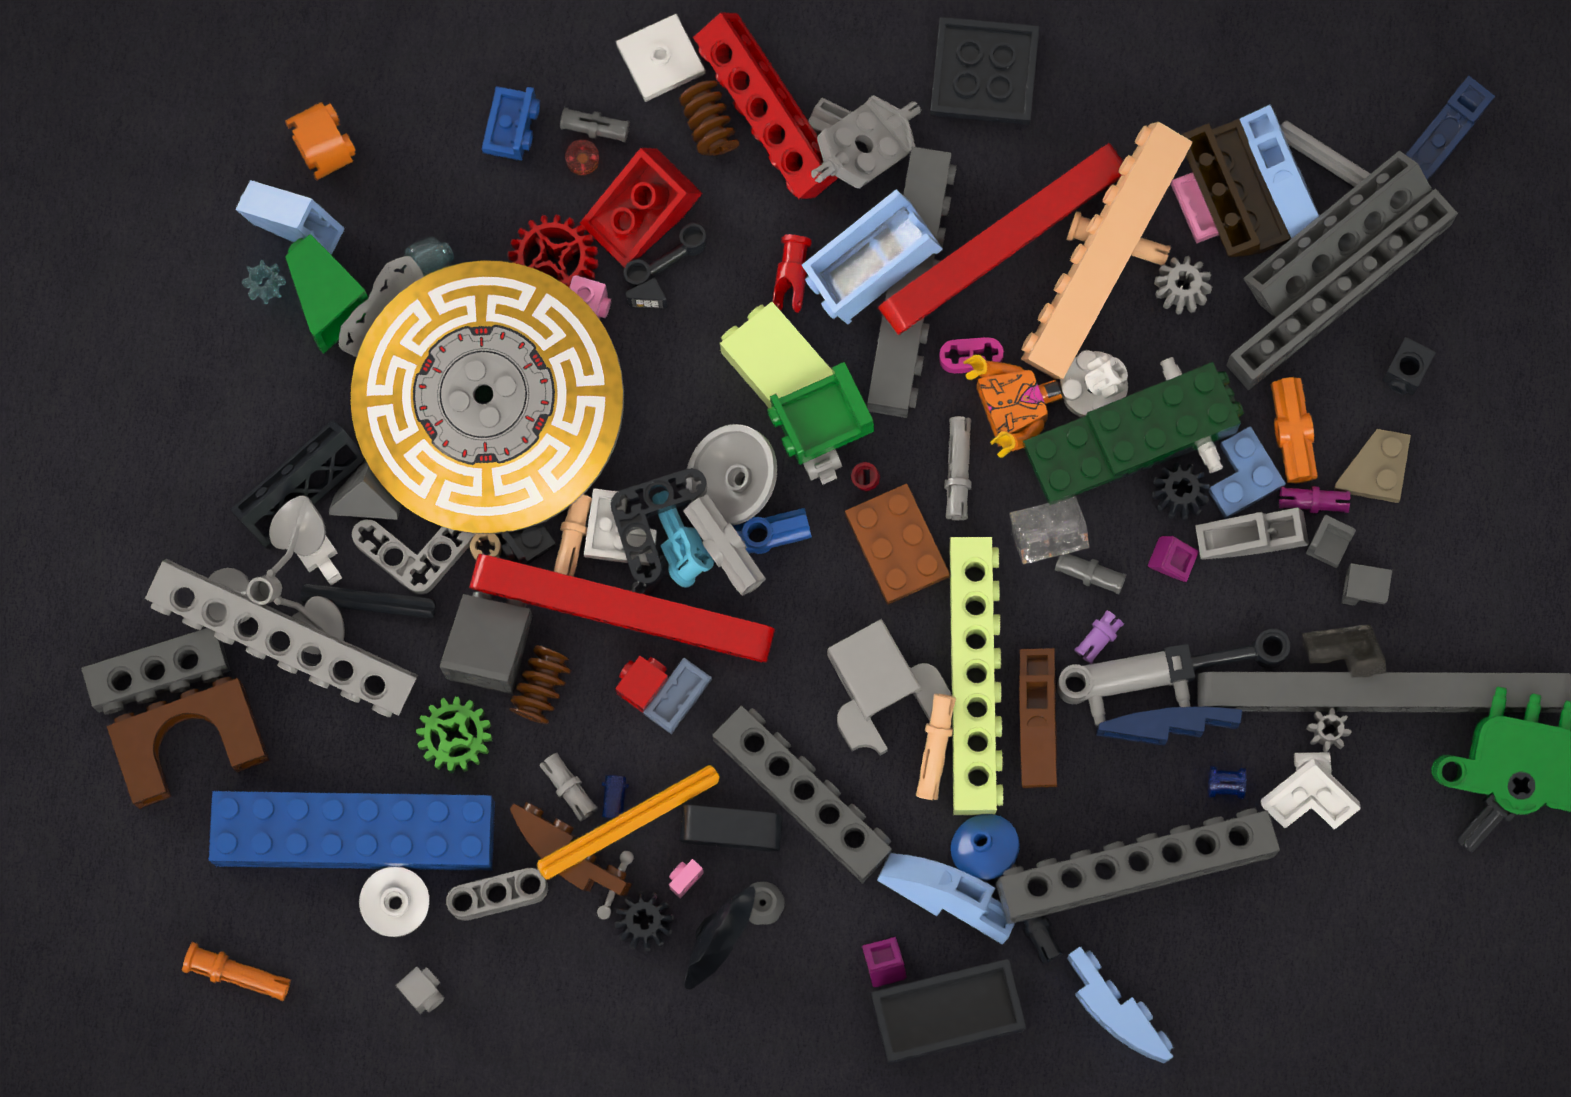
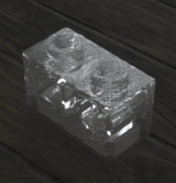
(1049, 530)

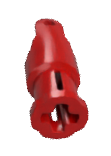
(791, 272)

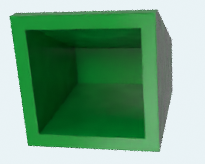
(324, 290)

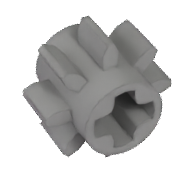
(823, 467)
(1329, 739)

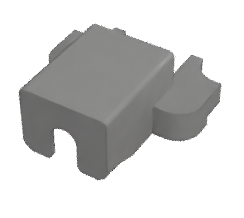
(874, 679)

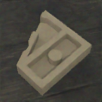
(1378, 467)

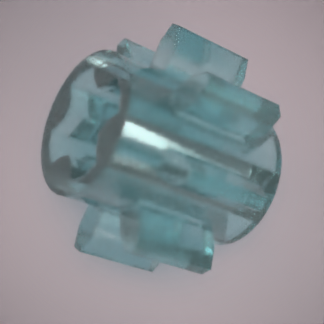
(256, 277)

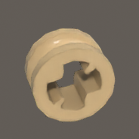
(494, 541)

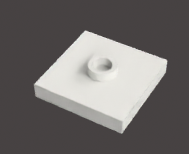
(660, 57)

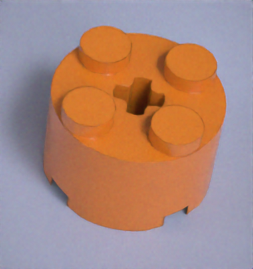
(320, 140)

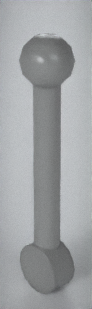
(604, 912)

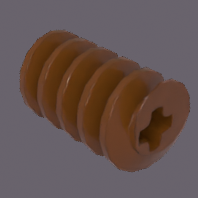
(705, 119)
(540, 684)

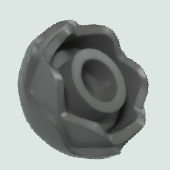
(774, 903)

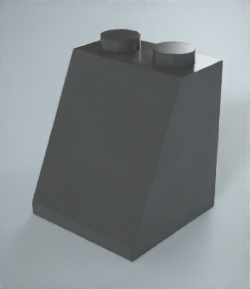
(487, 642)

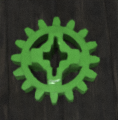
(446, 748)

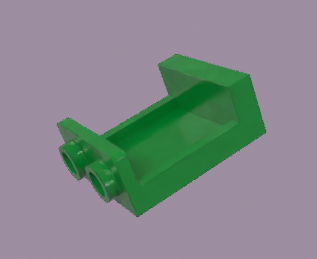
(821, 416)

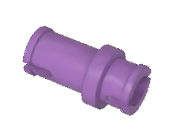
(1099, 636)

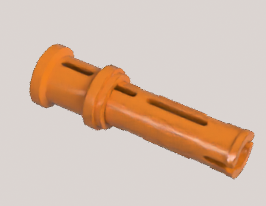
(220, 968)

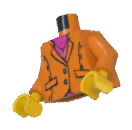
(1012, 401)

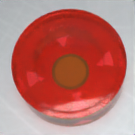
(582, 157)

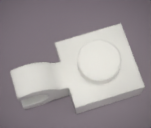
(322, 560)

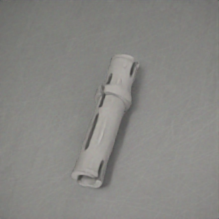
(958, 476)

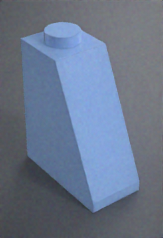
(288, 215)

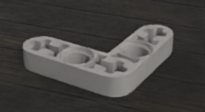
(411, 562)

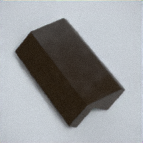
(1235, 190)

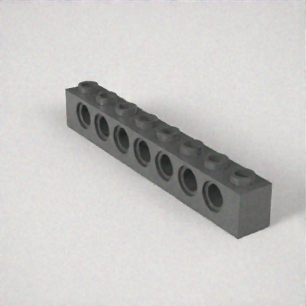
(1341, 289)
(1020, 904)

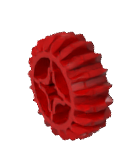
(563, 252)

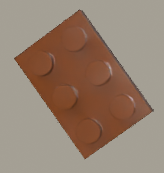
(897, 544)

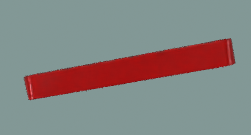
(1002, 239)
(622, 608)

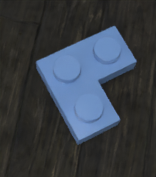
(1254, 475)

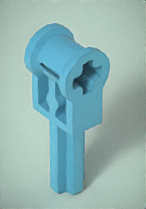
(683, 546)

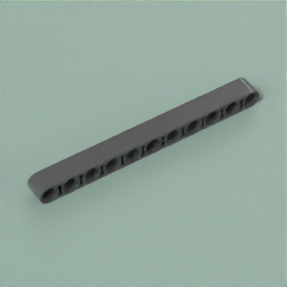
(1379, 692)

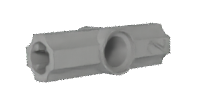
(724, 545)

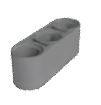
(480, 890)

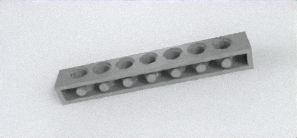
(164, 599)

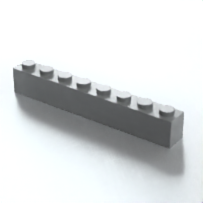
(898, 354)

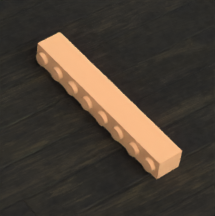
(1106, 250)

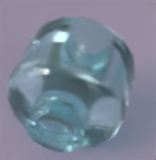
(430, 254)

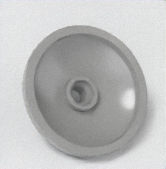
(724, 460)

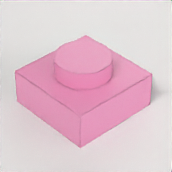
(684, 877)

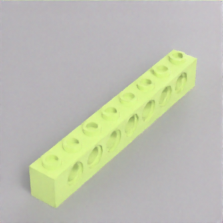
(965, 554)

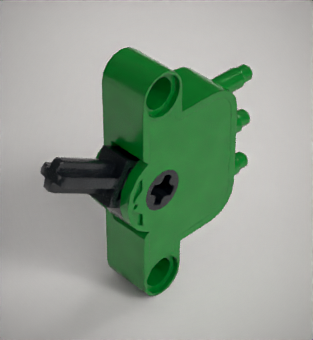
(1509, 750)

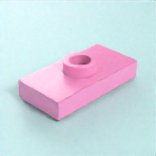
(1194, 207)

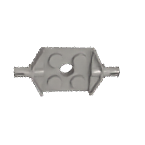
(880, 128)

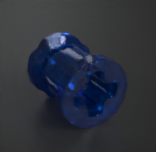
(1237, 788)

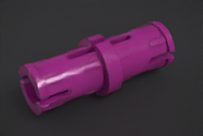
(1314, 499)

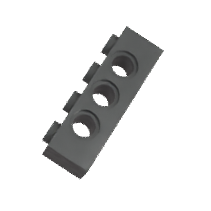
(103, 676)

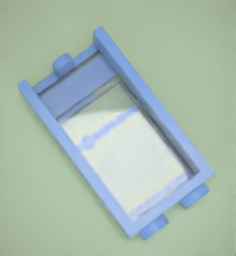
(870, 257)

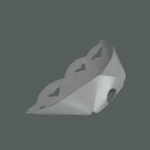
(378, 301)

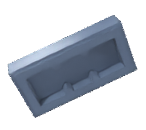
(677, 695)

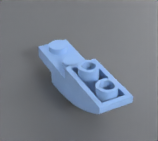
(1279, 169)
(947, 888)
(1126, 1021)

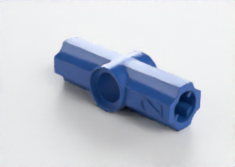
(781, 530)

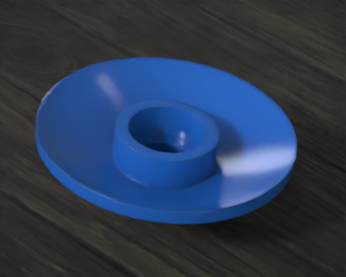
(992, 858)

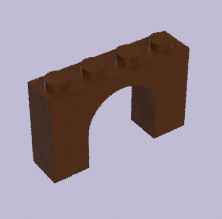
(139, 736)

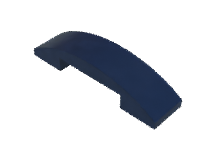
(1450, 126)

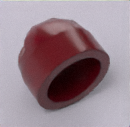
(859, 476)

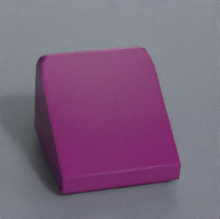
(1173, 558)
(884, 962)

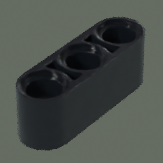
(731, 828)

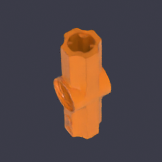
(1294, 430)

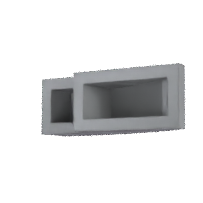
(1252, 534)

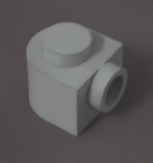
(421, 989)

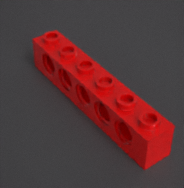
(765, 85)

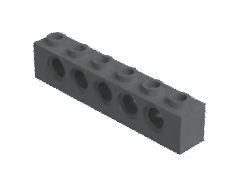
(1338, 233)
(747, 724)

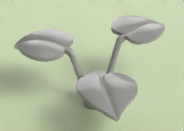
(299, 530)

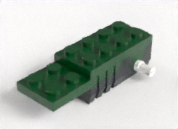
(1138, 432)

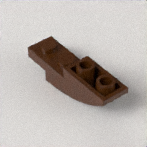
(1038, 718)
(549, 837)

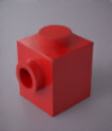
(641, 682)

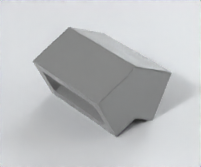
(826, 115)

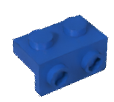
(510, 122)

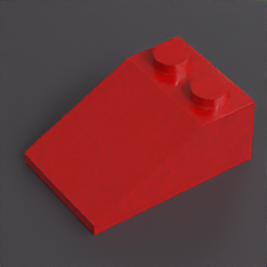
(640, 206)

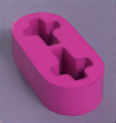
(968, 347)

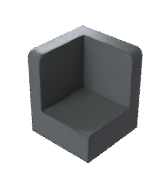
(1330, 541)
(1366, 584)

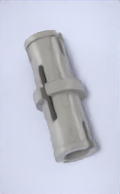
(568, 787)

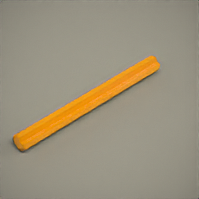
(628, 822)

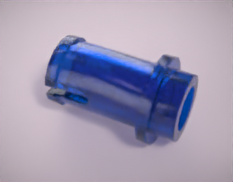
(614, 796)

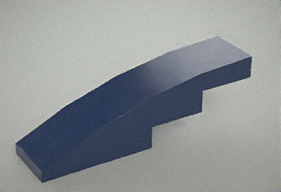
(1156, 724)

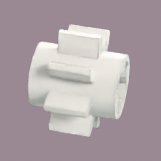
(1106, 376)

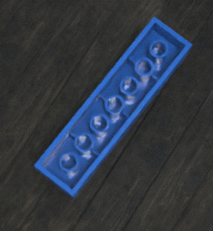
(352, 830)

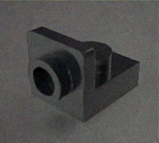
(527, 544)

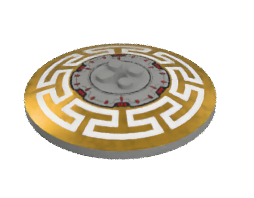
(550, 408)

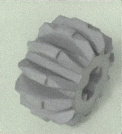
(1187, 273)

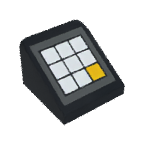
(647, 296)

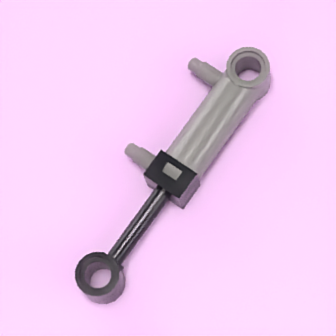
(1169, 667)

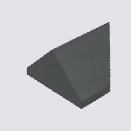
(364, 497)

